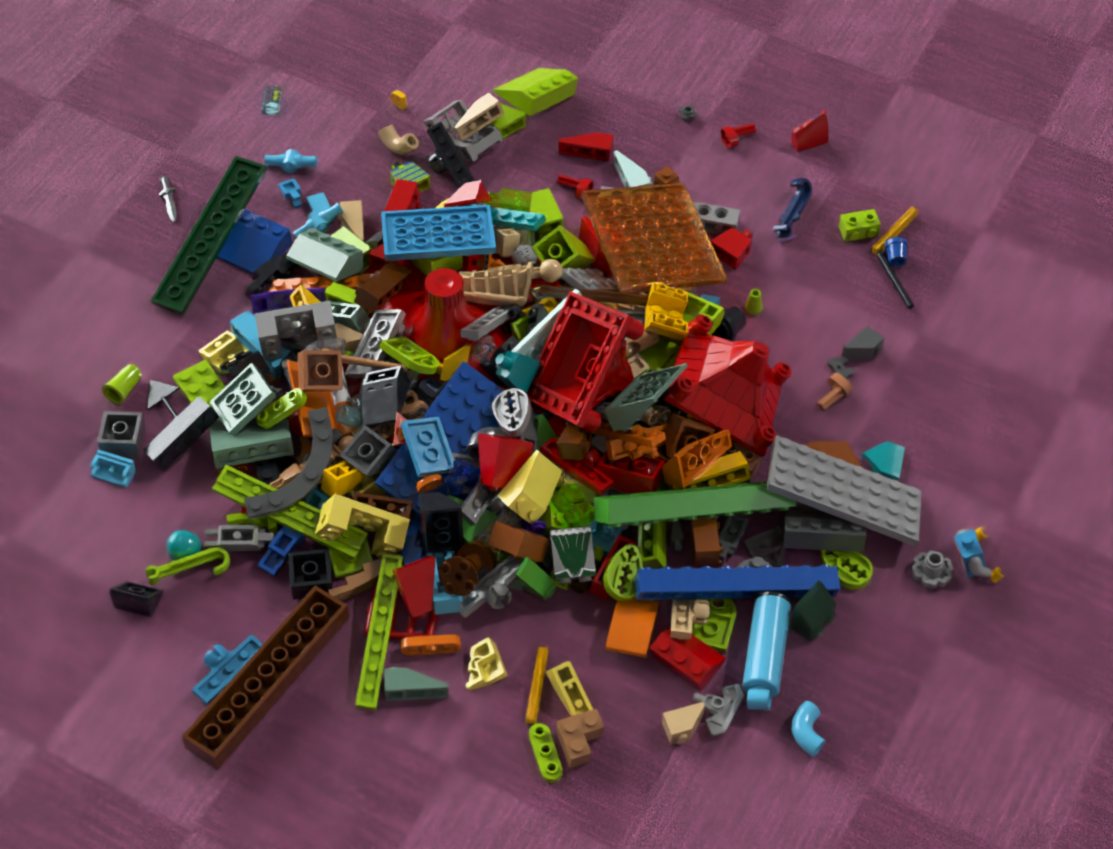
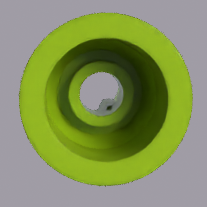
(121, 385)

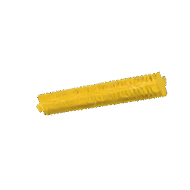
(895, 229)
(537, 683)

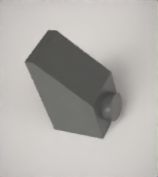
(864, 345)

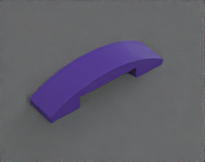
(280, 299)

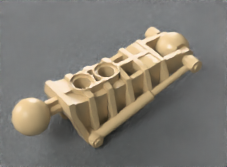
(507, 283)

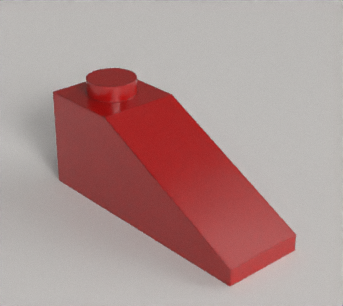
(590, 146)

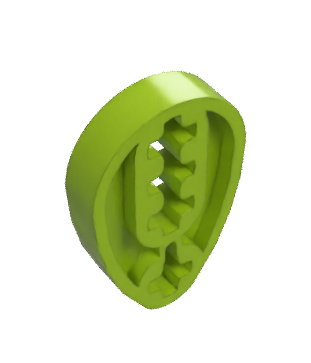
(856, 561)
(614, 572)

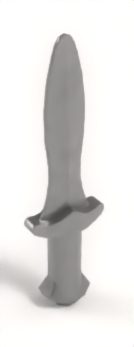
(167, 192)

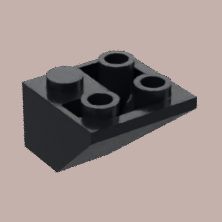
(241, 361)

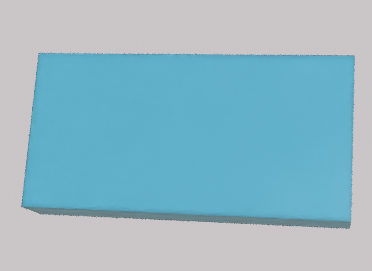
(318, 202)

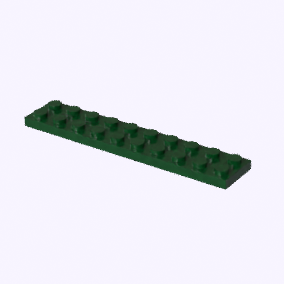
(209, 235)

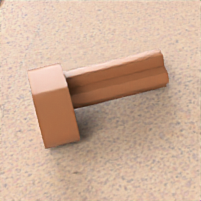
(841, 388)

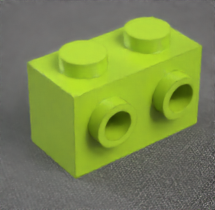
(859, 225)

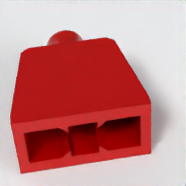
(733, 246)

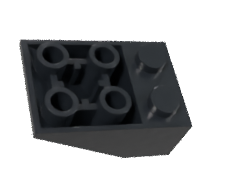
(383, 395)

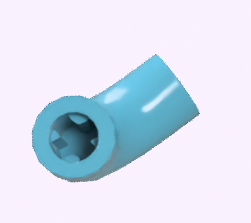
(803, 728)

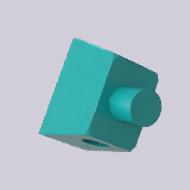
(516, 370)

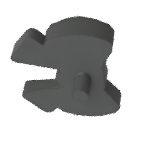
(837, 366)

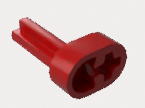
(730, 135)
(579, 185)

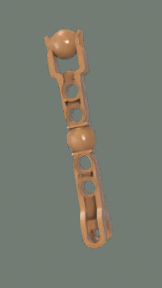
(408, 411)

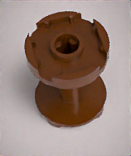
(463, 571)

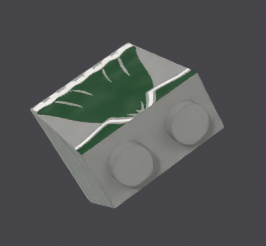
(572, 554)

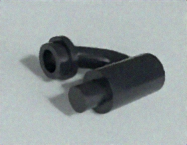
(514, 313)

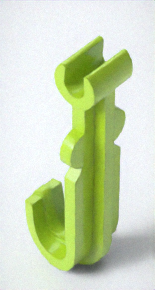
(156, 573)

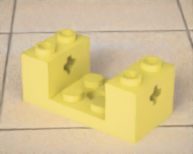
(341, 511)

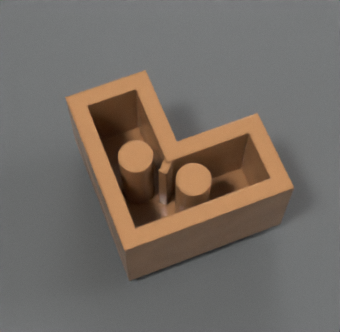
(575, 732)

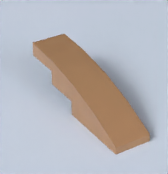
(358, 582)

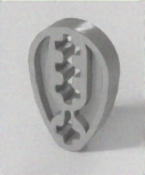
(521, 412)

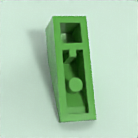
(535, 580)

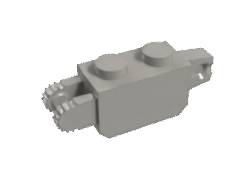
(239, 538)

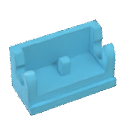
(112, 468)

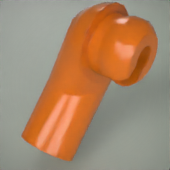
(643, 450)

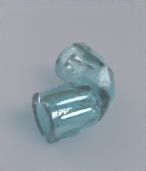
(350, 415)

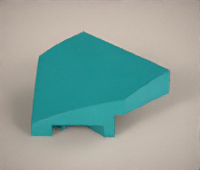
(886, 459)

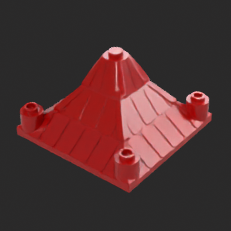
(584, 360)
(728, 385)

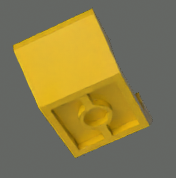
(665, 311)

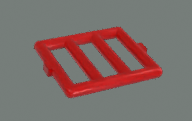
(410, 623)

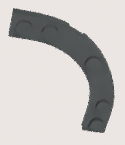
(308, 478)

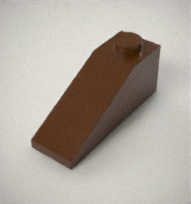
(393, 505)

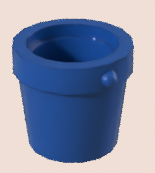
(896, 251)

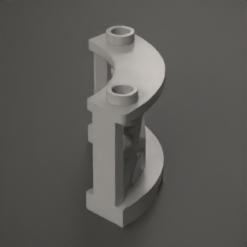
(468, 148)

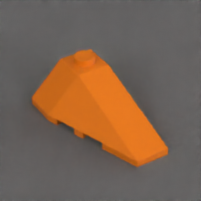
(695, 459)

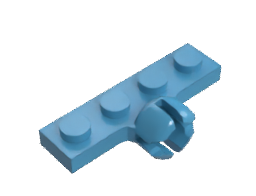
(224, 667)

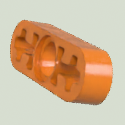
(430, 644)

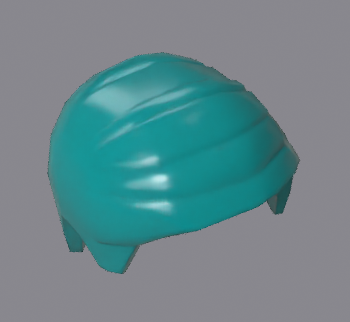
(182, 544)

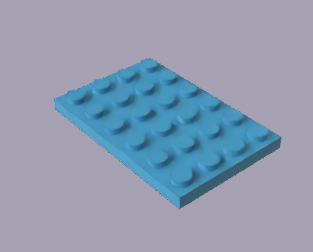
(438, 232)

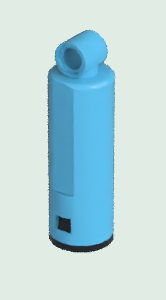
(766, 649)

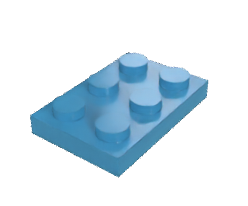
(428, 446)

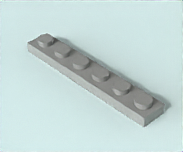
(487, 322)

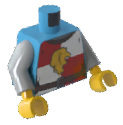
(972, 556)

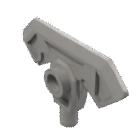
(721, 708)

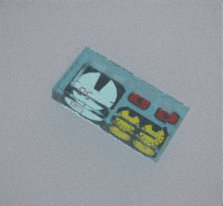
(271, 100)

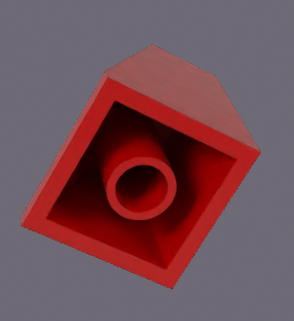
(501, 458)

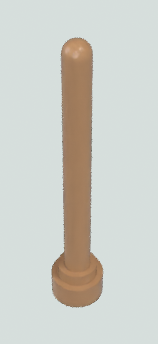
(369, 362)

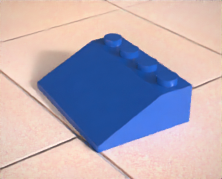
(254, 242)

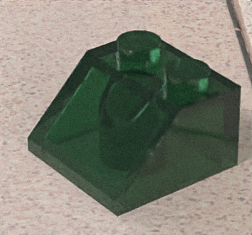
(813, 612)

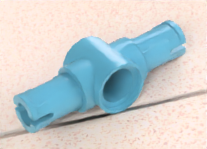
(291, 161)
(320, 219)

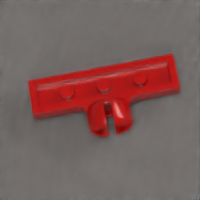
(582, 470)

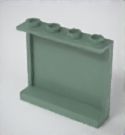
(250, 443)

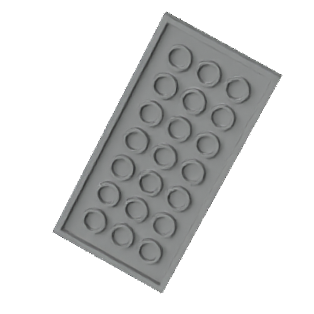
(845, 490)

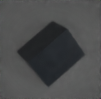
(136, 598)

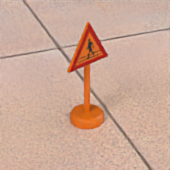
(429, 482)

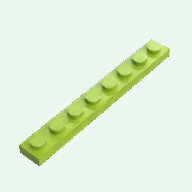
(378, 634)

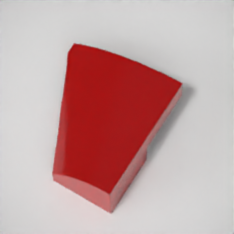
(811, 133)

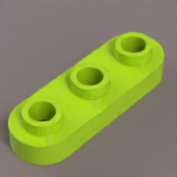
(281, 408)
(545, 760)

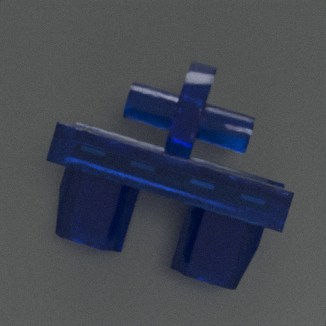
(459, 474)

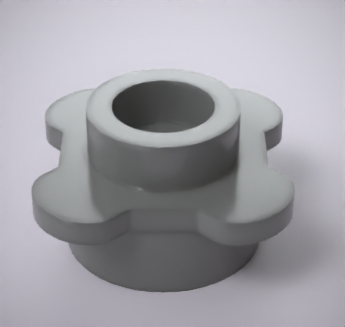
(688, 113)

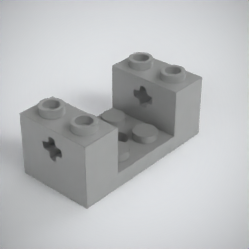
(279, 324)

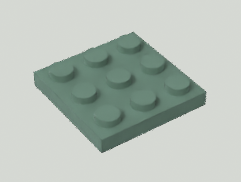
(242, 399)

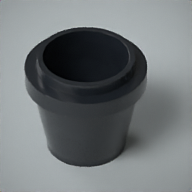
(731, 324)

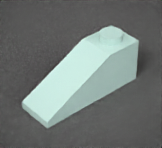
(629, 172)

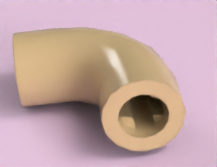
(398, 144)

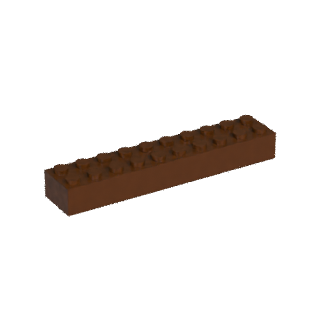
(265, 677)

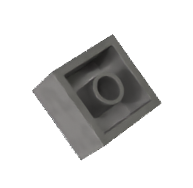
(122, 433)

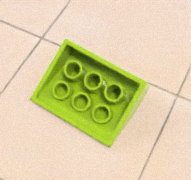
(538, 89)

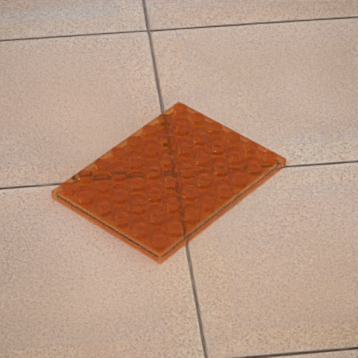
(653, 237)

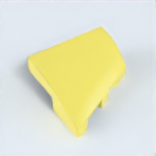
(485, 665)

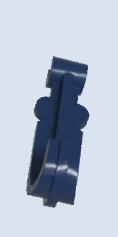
(795, 207)

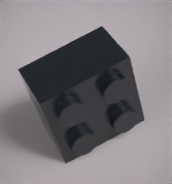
(309, 570)

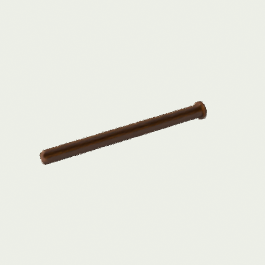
(596, 295)

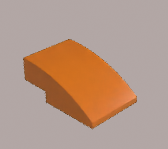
(632, 627)

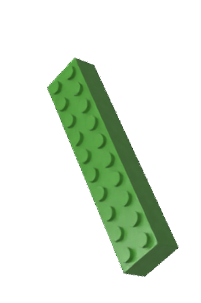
(688, 504)

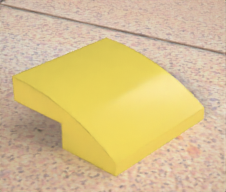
(222, 349)

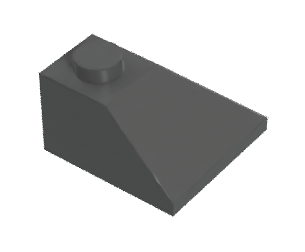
(368, 452)

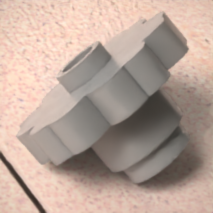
(932, 569)

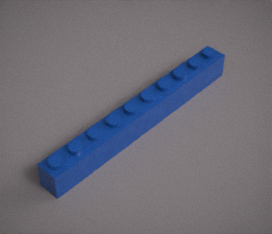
(732, 582)

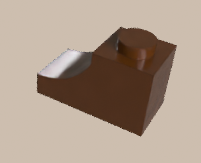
(572, 443)

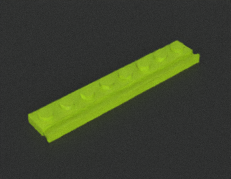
(299, 518)

